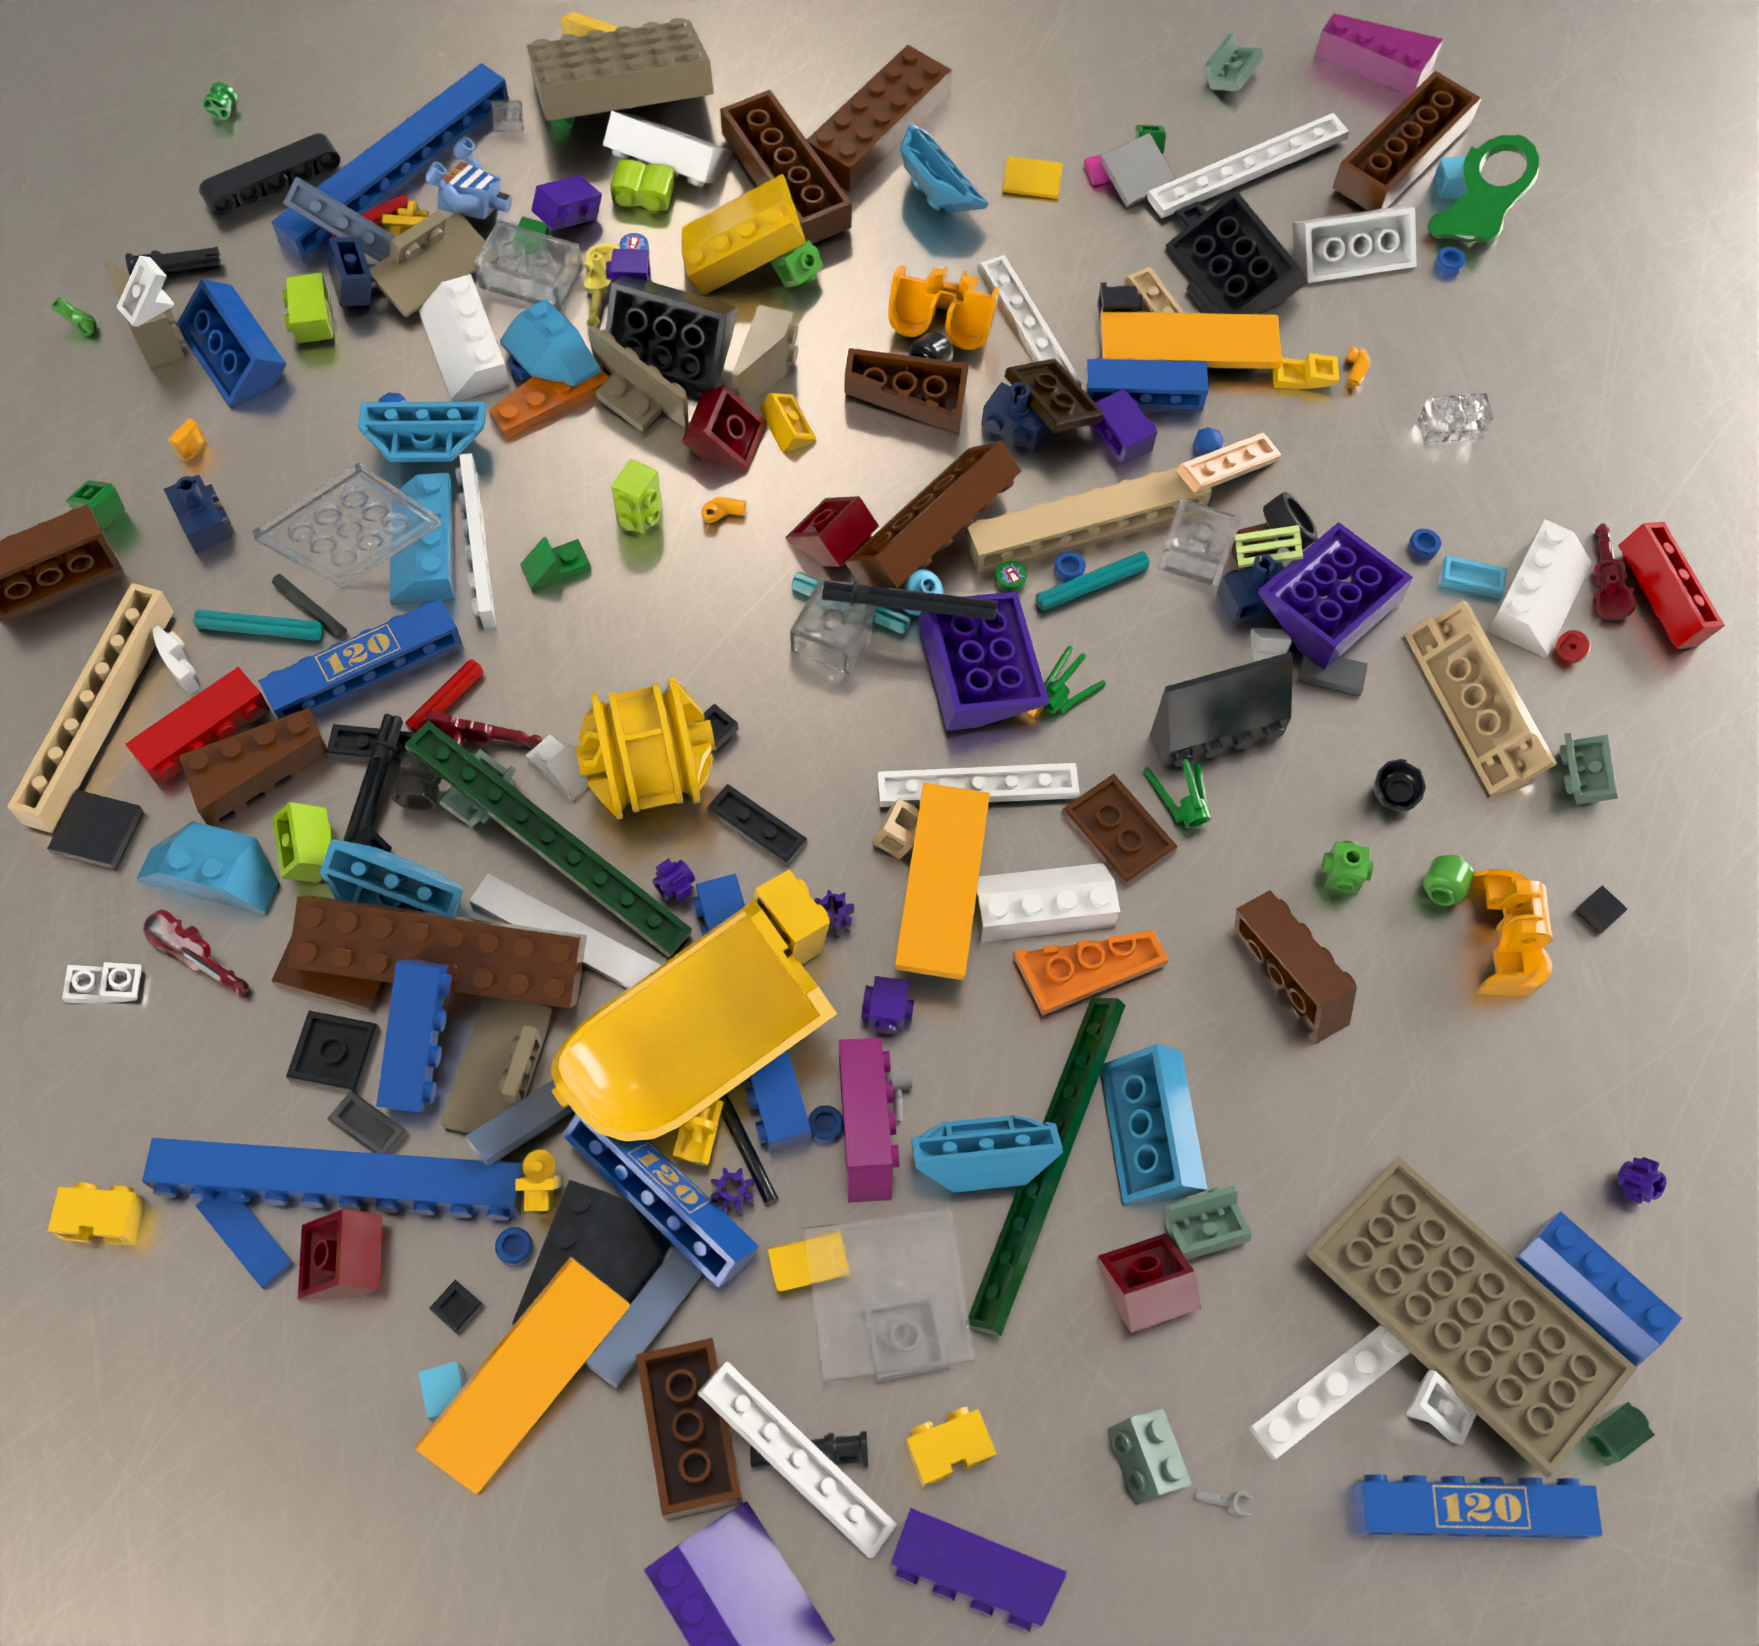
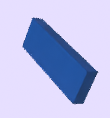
(246, 1238)

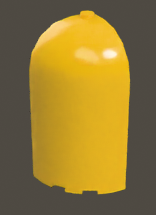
(689, 1031)

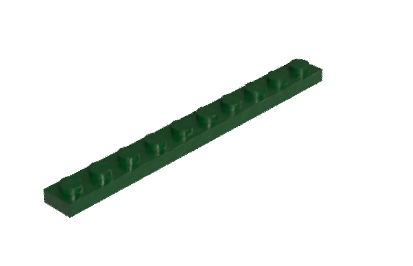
(548, 839)
(1033, 1200)

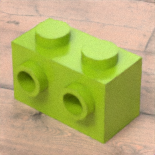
(308, 308)
(637, 497)
(301, 840)

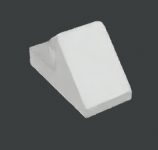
(143, 293)
(1268, 643)
(559, 766)
(1442, 1408)

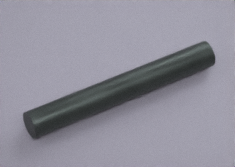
(309, 606)

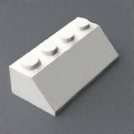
(665, 146)
(1356, 243)
(463, 340)
(1542, 590)
(1046, 902)

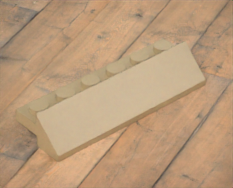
(1480, 699)

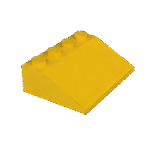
(741, 236)

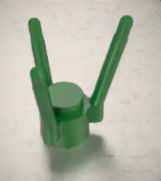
(1058, 691)
(1193, 808)

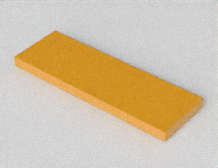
(1195, 337)
(942, 882)
(522, 1376)

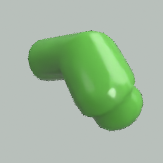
(83, 321)

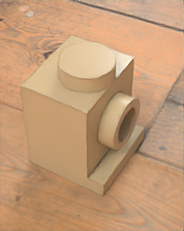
(897, 829)

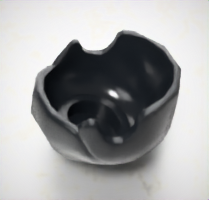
(1399, 785)

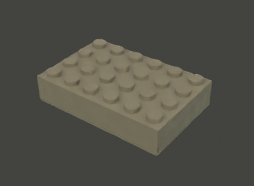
(619, 69)

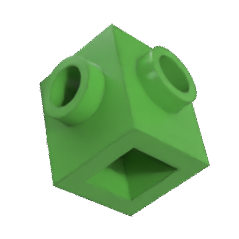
(798, 265)
(1346, 867)

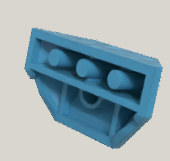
(937, 174)
(549, 345)
(421, 428)
(213, 867)
(385, 879)
(986, 1152)

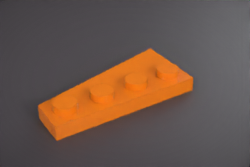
(539, 400)
(1080, 970)

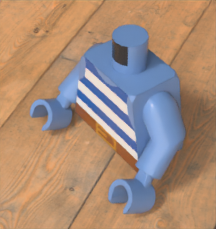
(468, 186)

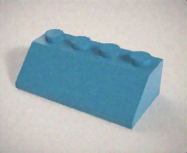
(428, 565)
(1153, 1126)

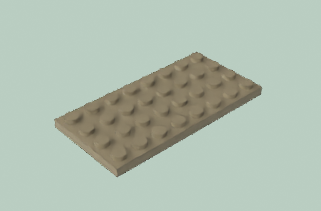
(1472, 1315)

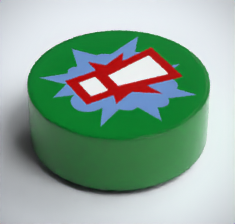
(1010, 576)

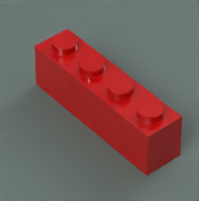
(1670, 585)
(197, 723)

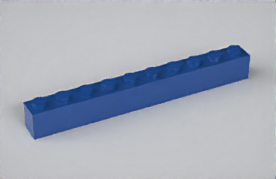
(398, 155)
(333, 1177)

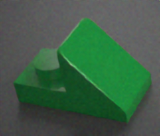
(101, 499)
(551, 565)

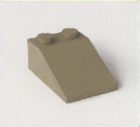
(156, 337)
(765, 353)

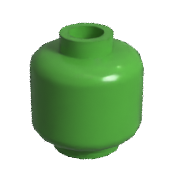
(1448, 880)

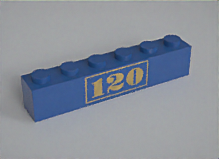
(362, 660)
(667, 1201)
(1476, 1508)

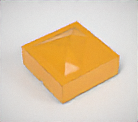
(187, 440)

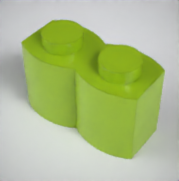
(642, 185)

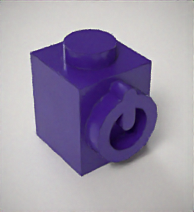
(887, 1004)

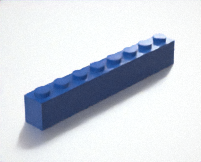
(774, 1086)

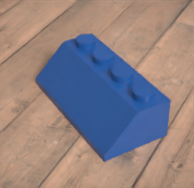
(229, 342)
(1598, 1288)

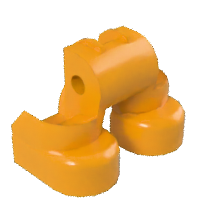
(968, 314)
(1519, 959)

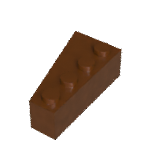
(909, 385)
(251, 762)
(1297, 964)

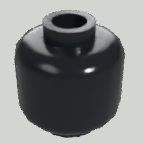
(932, 346)

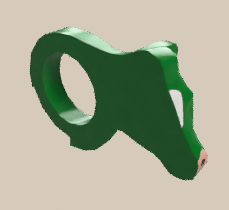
(1483, 207)

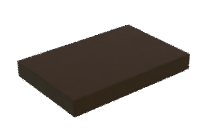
(1055, 395)

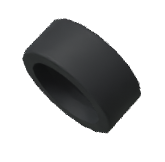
(1286, 512)

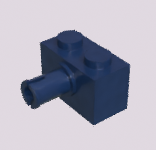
(349, 271)
(1012, 417)
(197, 513)
(1240, 589)

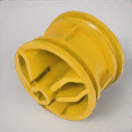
(645, 748)

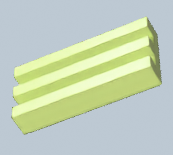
(1269, 534)

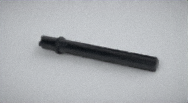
(909, 600)
(375, 774)

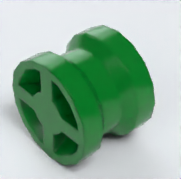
(220, 100)

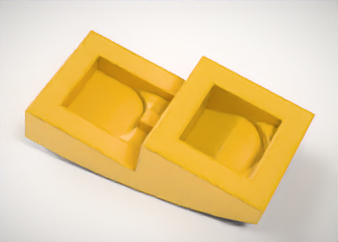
(1310, 373)

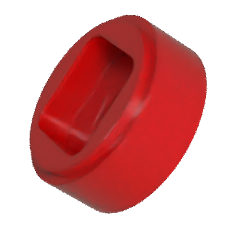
(1573, 646)

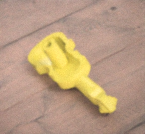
(596, 279)

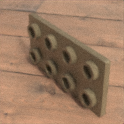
(426, 257)
(634, 388)
(496, 1062)

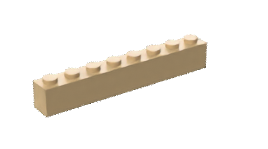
(1078, 519)
(90, 709)

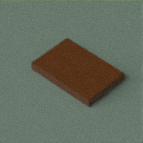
(1119, 830)
(336, 988)

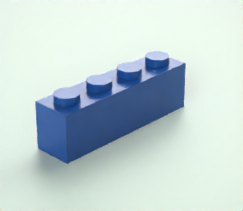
(1149, 382)
(413, 1035)

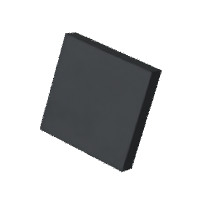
(95, 829)
(332, 1052)

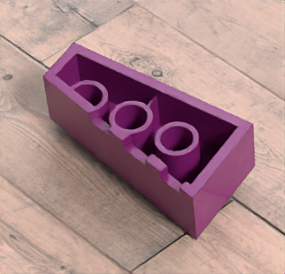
(1379, 52)
(867, 1120)

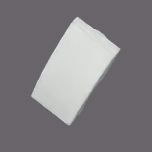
(171, 651)
(102, 984)

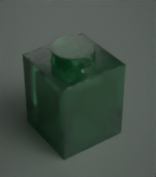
(1618, 1433)

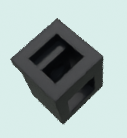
(1118, 299)

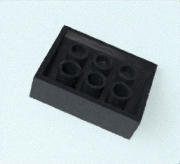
(1236, 259)
(672, 331)
(1224, 710)
(602, 1236)

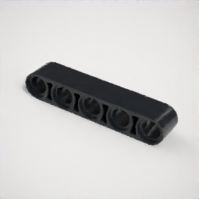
(269, 175)

